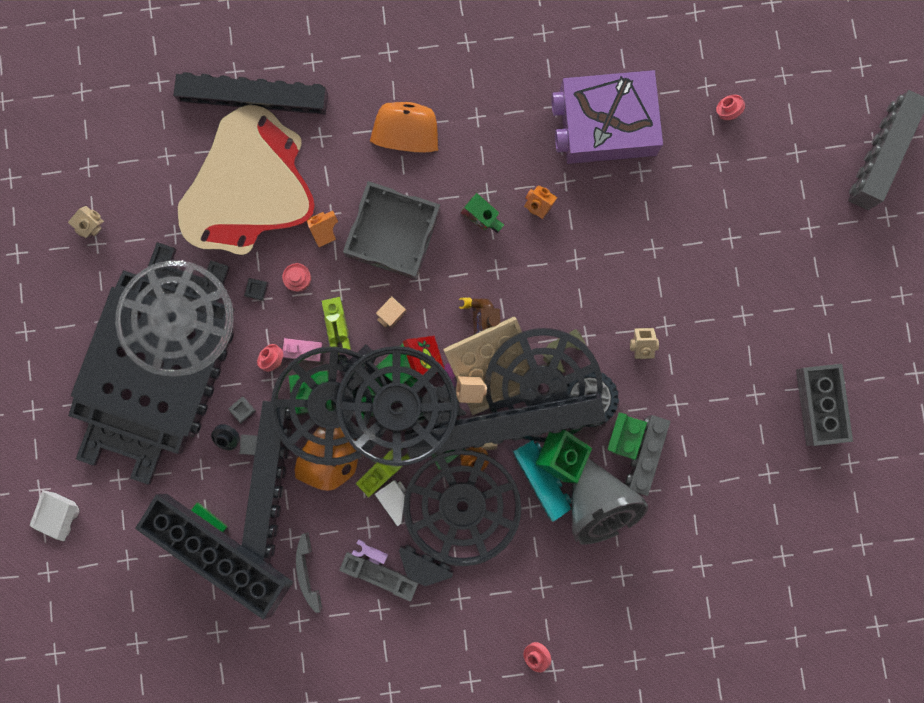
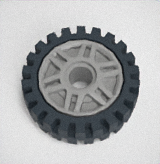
(609, 393)

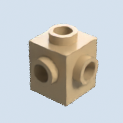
(86, 222)
(644, 343)

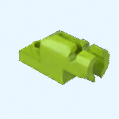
(336, 323)
(379, 475)

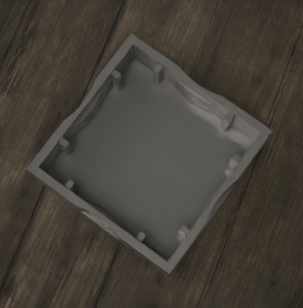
(392, 230)

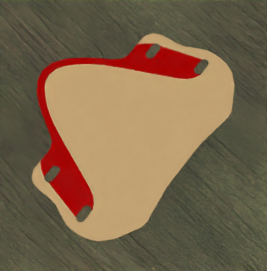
(245, 184)

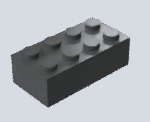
(824, 405)

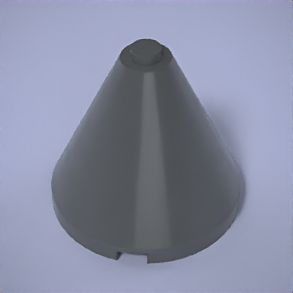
(603, 505)

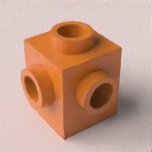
(539, 201)

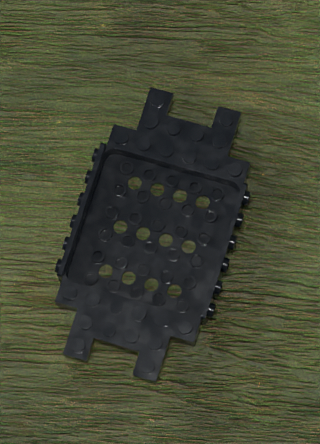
(126, 424)

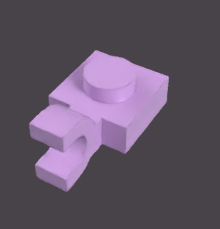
(376, 556)

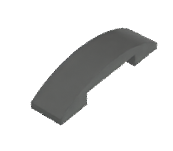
(379, 576)
(312, 597)

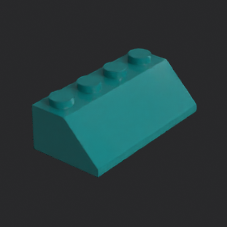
(543, 483)

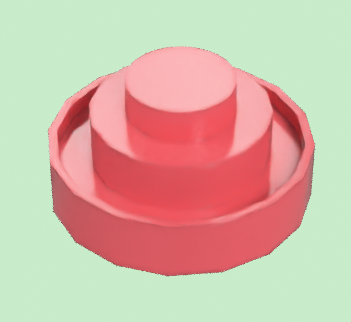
(730, 107)
(296, 277)
(270, 358)
(537, 657)

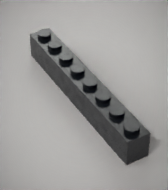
(244, 92)

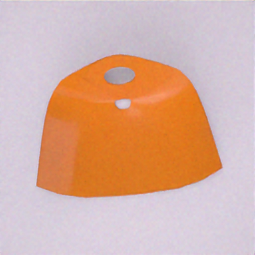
(405, 131)
(325, 476)

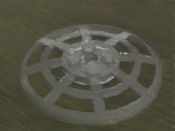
(181, 326)

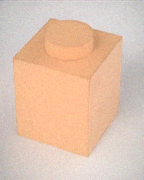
(390, 313)
(470, 389)

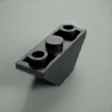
(423, 568)

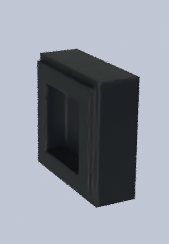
(256, 289)

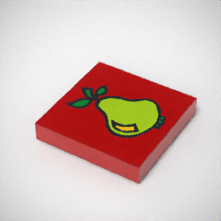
(426, 345)

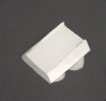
(54, 515)

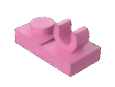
(294, 348)

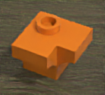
(322, 227)

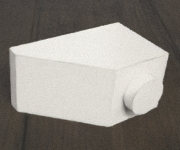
(393, 500)

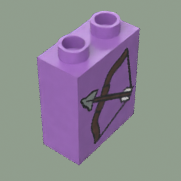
(608, 117)

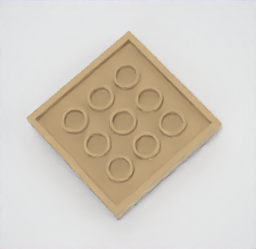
(474, 353)

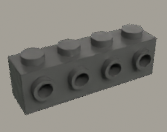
(648, 456)

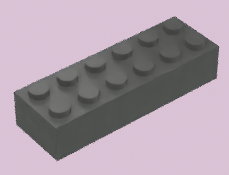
(887, 150)

